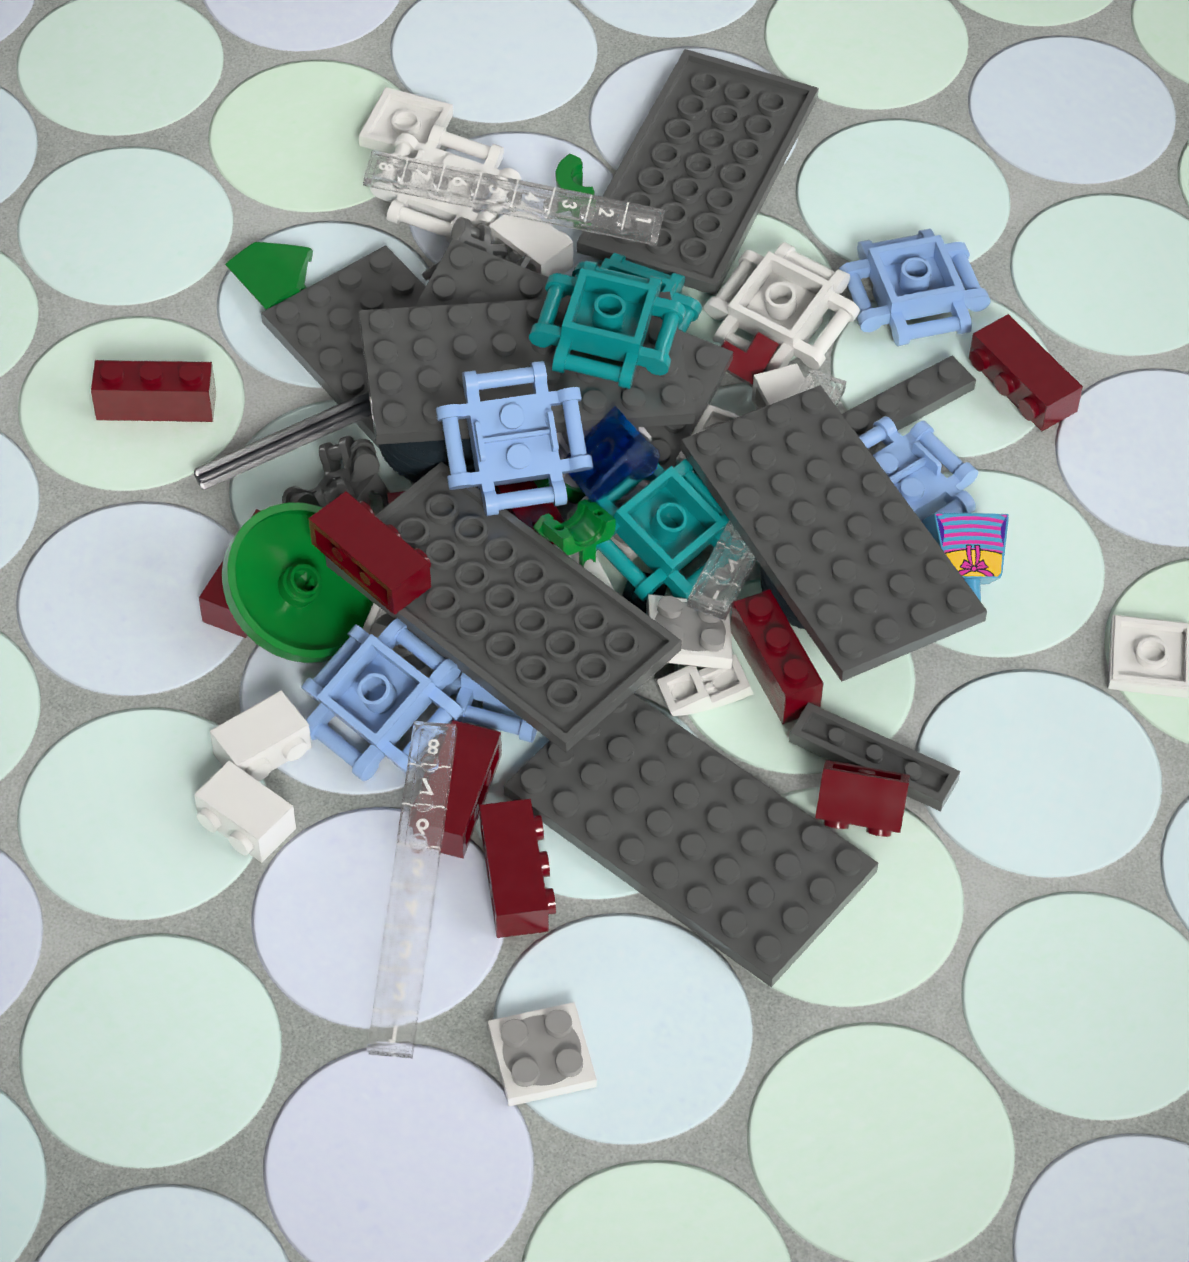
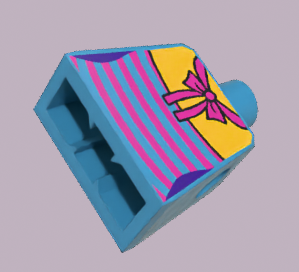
(972, 544)

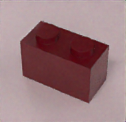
(862, 798)

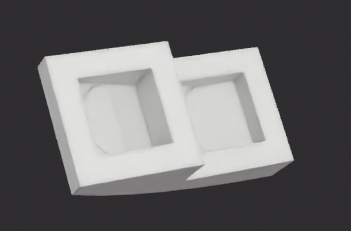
(702, 690)

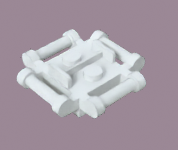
(437, 215)
(784, 303)

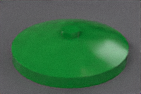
(285, 590)

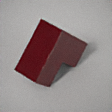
(752, 361)

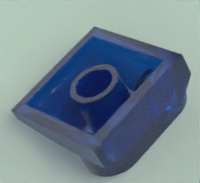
(617, 453)

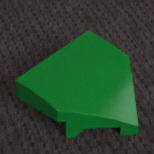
(271, 270)

